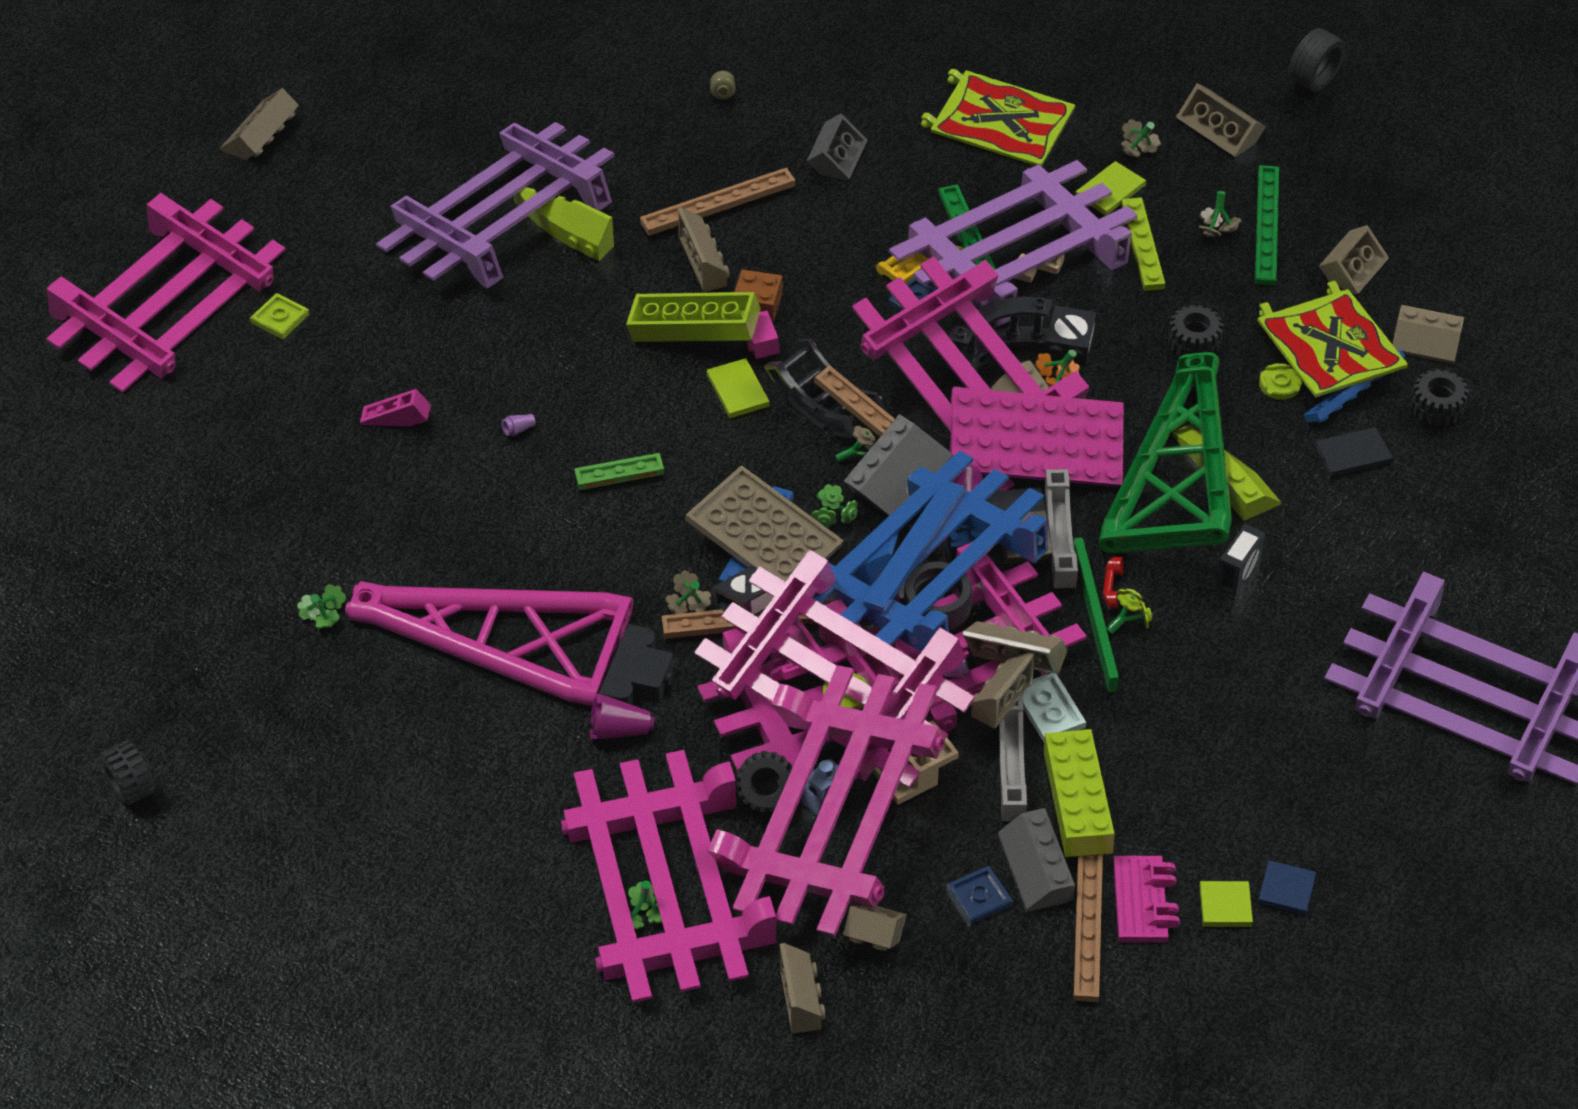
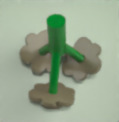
(1139, 137)
(1213, 218)
(864, 437)
(687, 586)

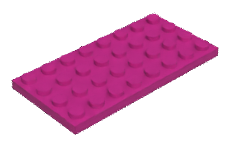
(1039, 433)

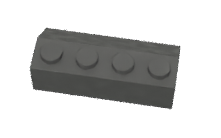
(1037, 861)

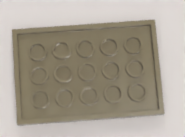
(760, 525)

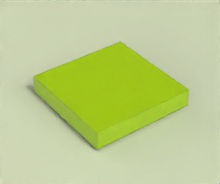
(279, 316)
(1225, 904)

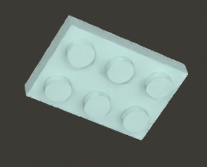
(1051, 706)

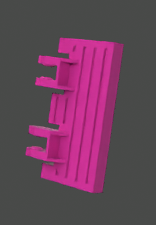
(782, 667)
(1140, 906)

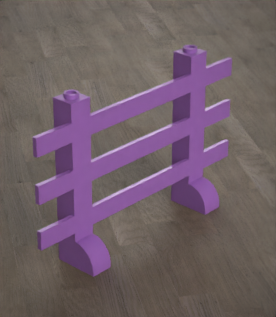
(1102, 236)
(476, 249)
(1396, 655)

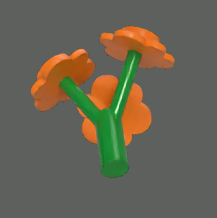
(1065, 366)

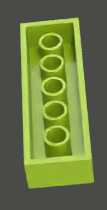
(693, 317)
(1078, 793)

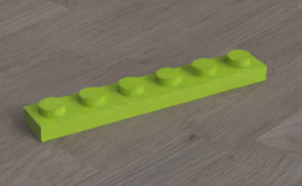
(1144, 247)

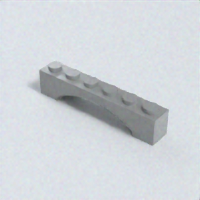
(1060, 531)
(1012, 764)

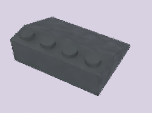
(886, 467)

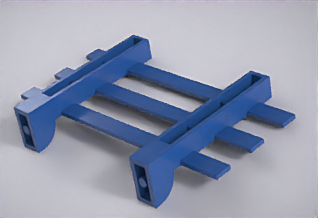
(996, 526)

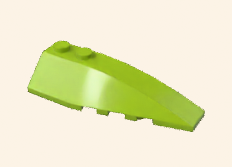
(573, 224)
(1246, 489)

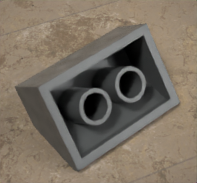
(837, 149)

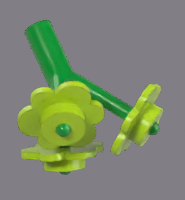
(1131, 601)

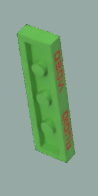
(619, 471)

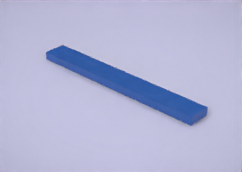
(913, 546)

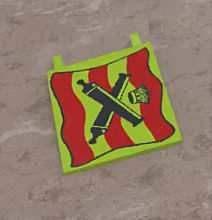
(1000, 117)
(1331, 341)

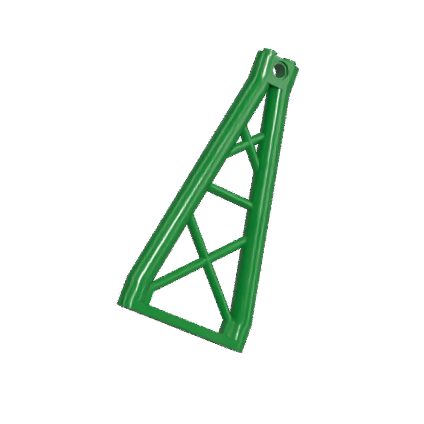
(1116, 530)

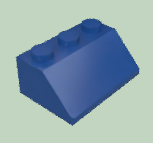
(872, 569)

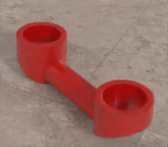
(1114, 567)

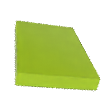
(1120, 181)
(737, 388)

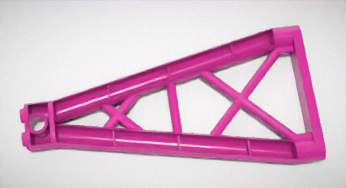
(375, 606)

